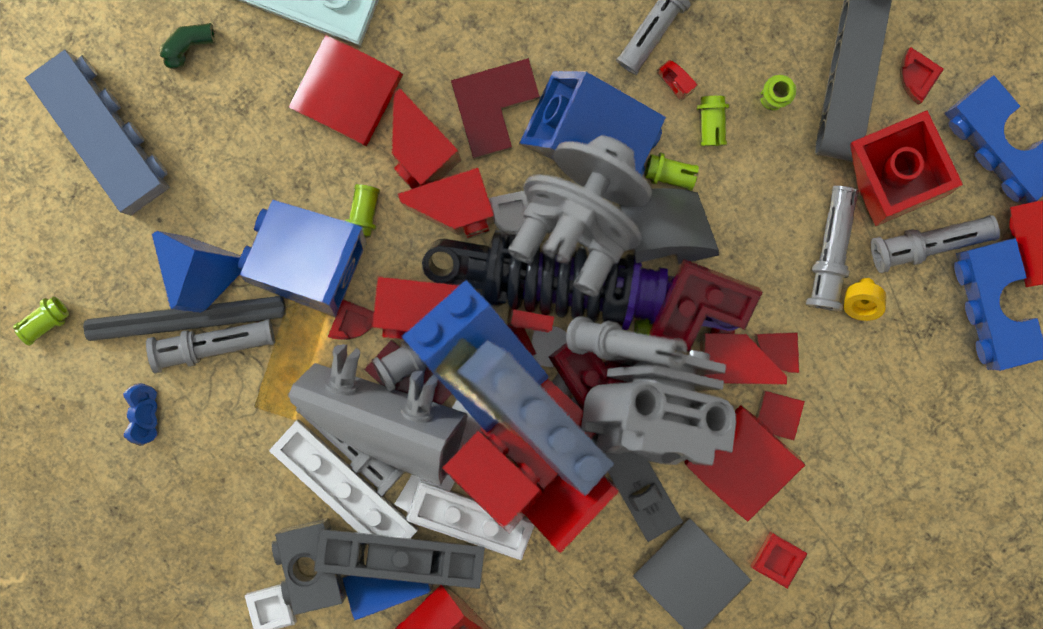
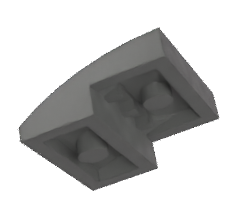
(672, 226)
(692, 577)

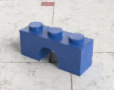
(981, 121)
(985, 275)

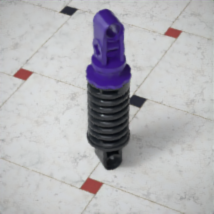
(625, 294)

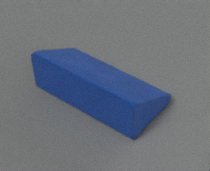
(373, 595)

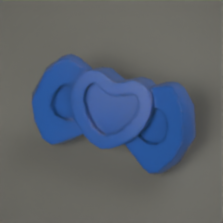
(141, 414)

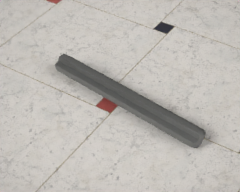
(177, 320)

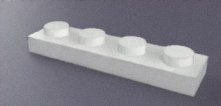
(339, 485)

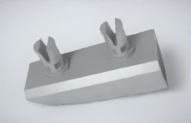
(386, 425)

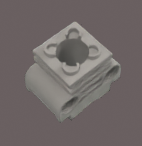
(661, 412)

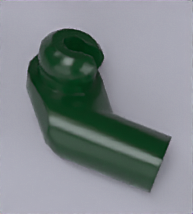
(179, 41)

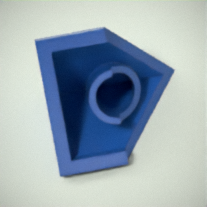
(193, 270)

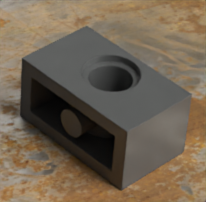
(304, 591)

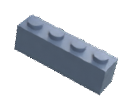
(98, 133)
(535, 417)

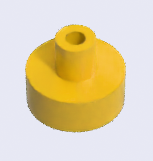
(865, 300)

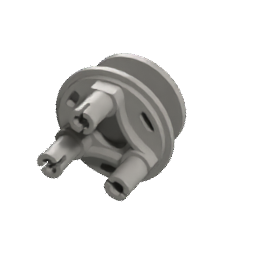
(581, 213)

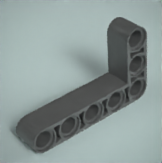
(852, 76)

